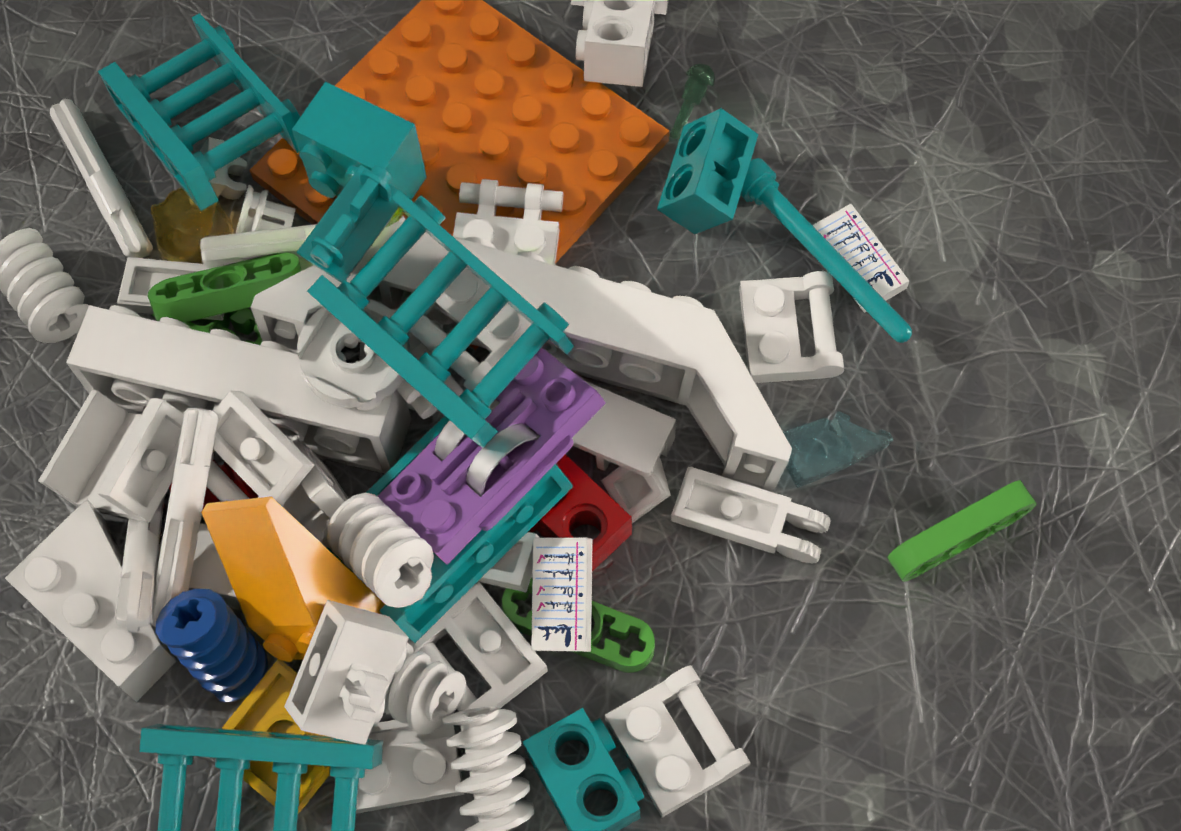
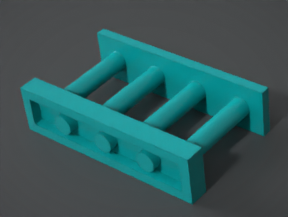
(175, 144)
(430, 371)
(454, 580)
(233, 753)

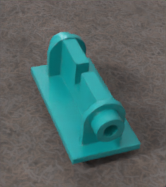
(351, 223)

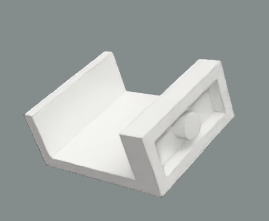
(117, 457)

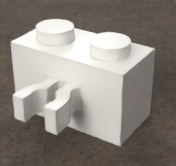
(346, 673)

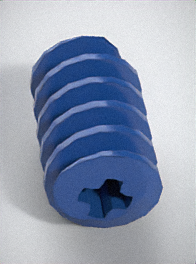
(212, 644)

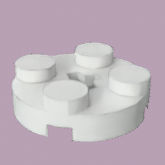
(325, 366)

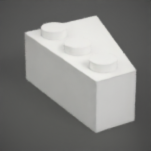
(76, 587)

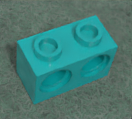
(708, 171)
(572, 784)

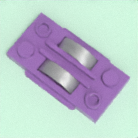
(466, 488)

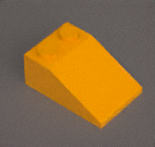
(280, 573)

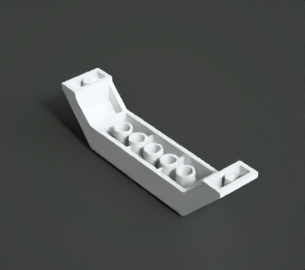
(617, 334)

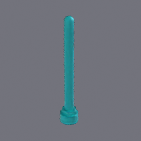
(763, 189)

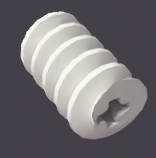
(39, 287)
(380, 549)
(423, 692)
(491, 768)

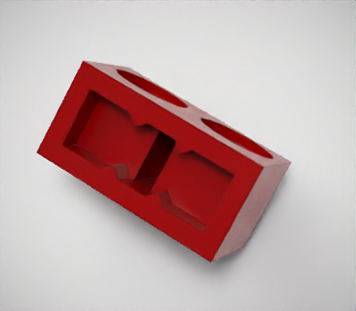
(586, 505)

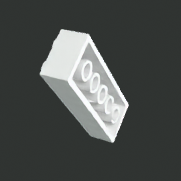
(168, 360)

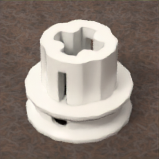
(261, 214)

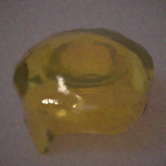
(182, 225)

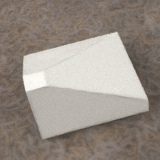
(636, 492)

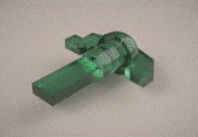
(698, 79)

